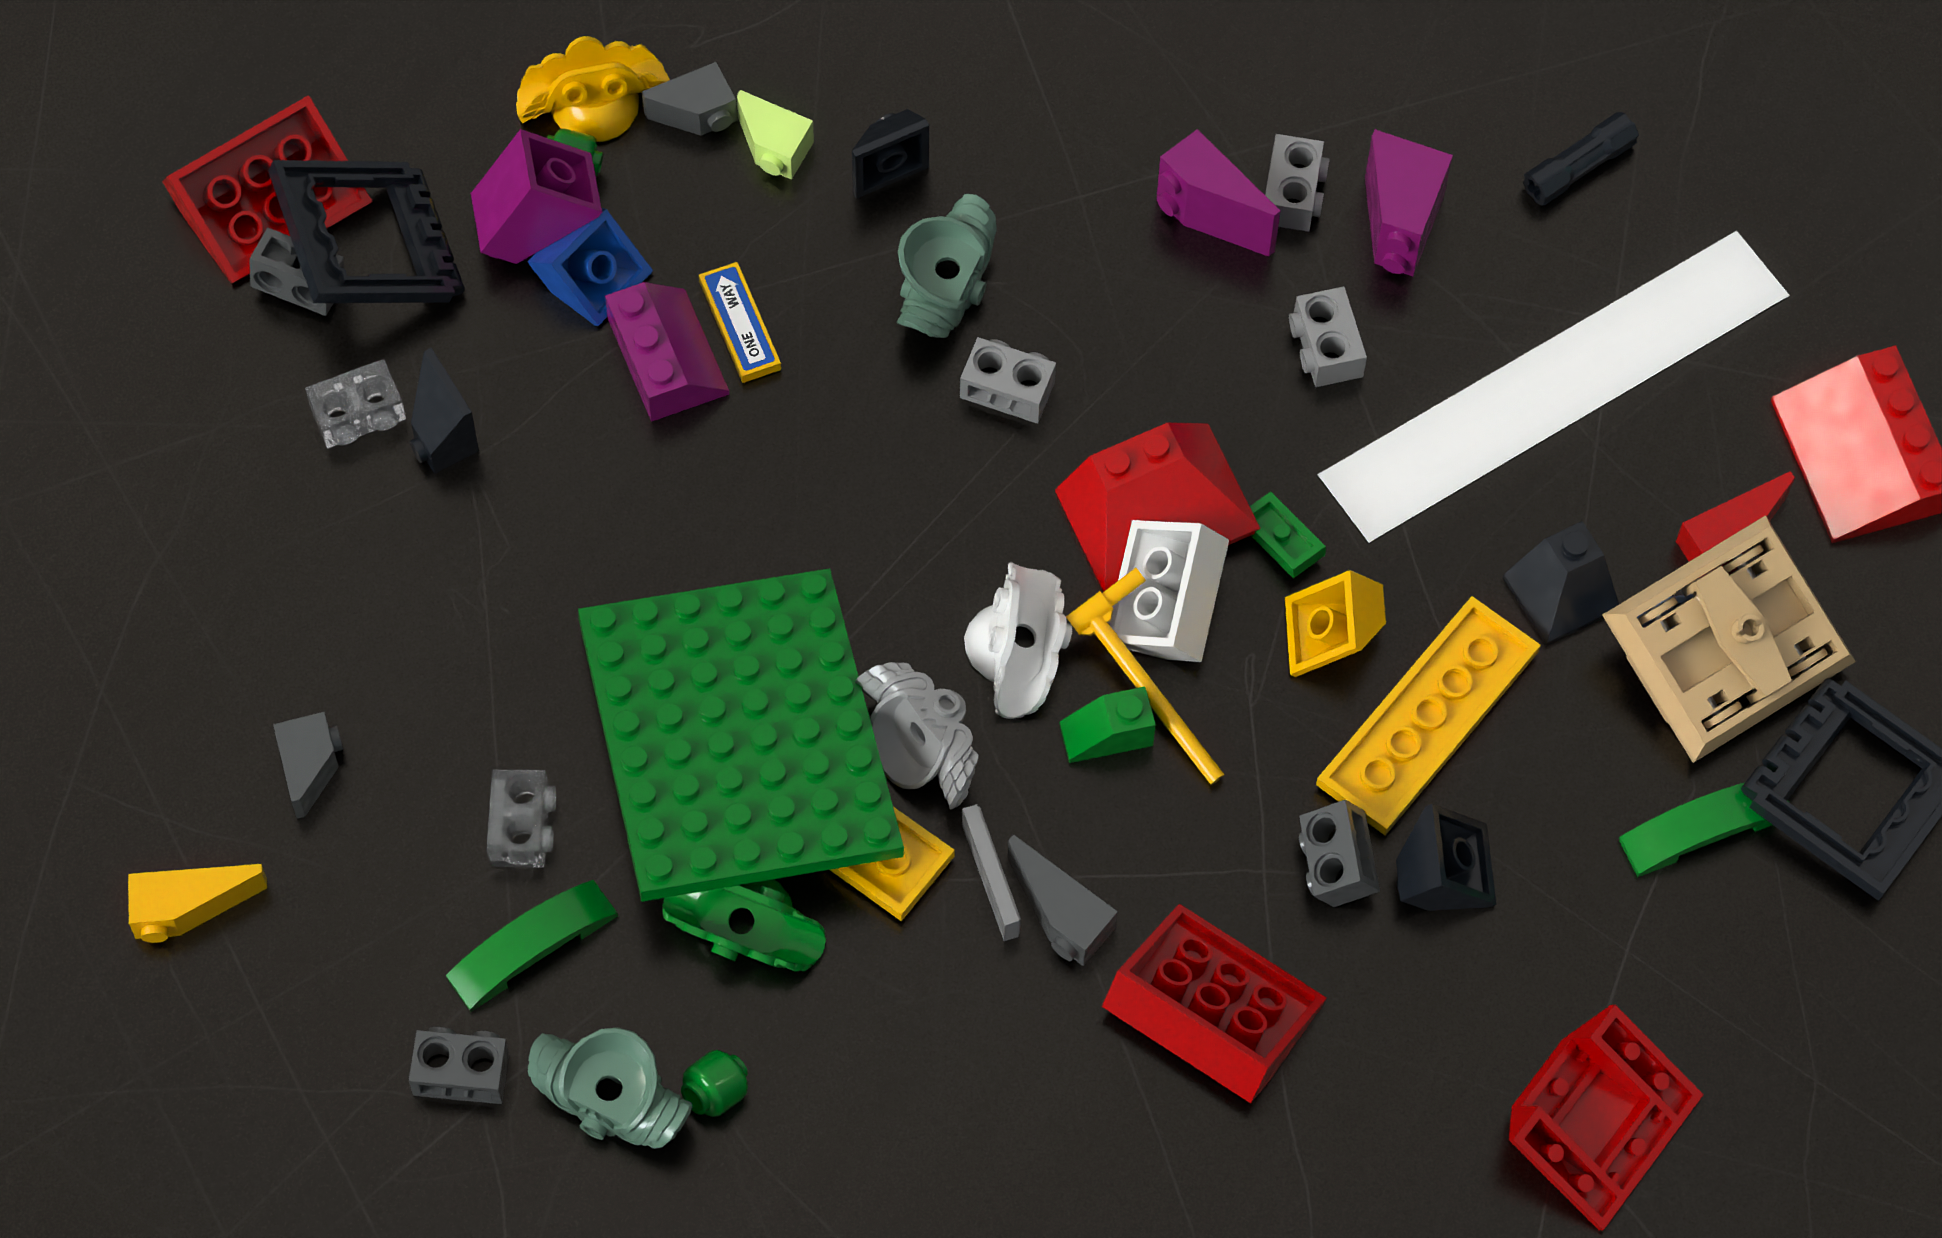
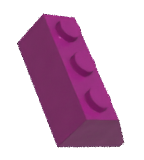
(664, 348)

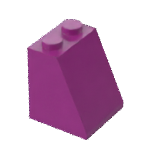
(534, 197)
(1403, 198)

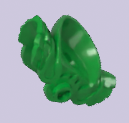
(779, 932)

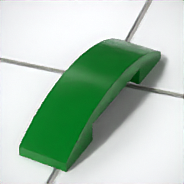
(1689, 828)
(528, 940)

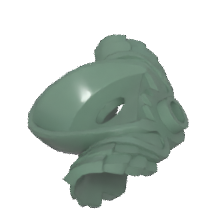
(963, 237)
(571, 1072)

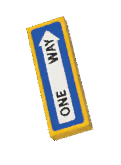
(739, 322)

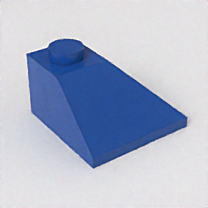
(591, 265)

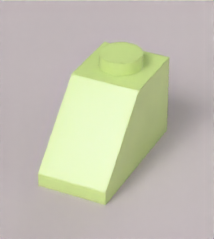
(774, 135)

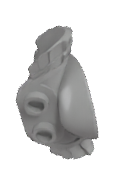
(920, 730)

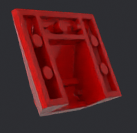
(1155, 476)
(1601, 1113)

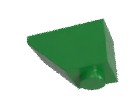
(1109, 726)

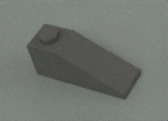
(1068, 912)

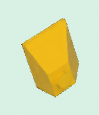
(1332, 620)

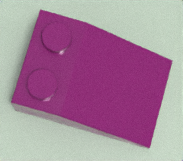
(1215, 196)

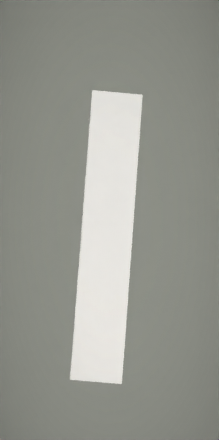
(1552, 386)

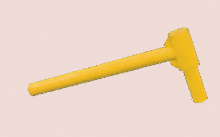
(1094, 618)

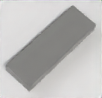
(991, 872)

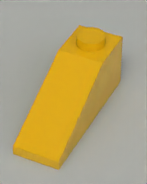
(180, 900)

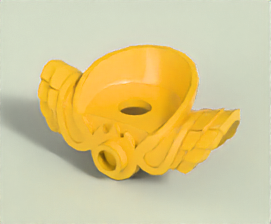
(590, 86)

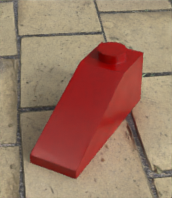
(1727, 519)

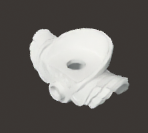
(1020, 674)

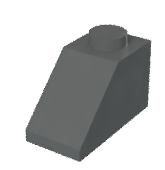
(693, 101)
(307, 757)

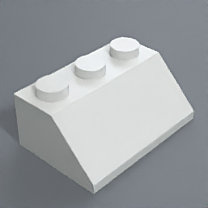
(1176, 602)

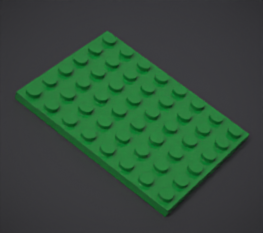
(738, 734)

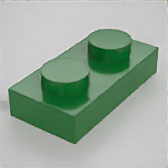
(1285, 536)

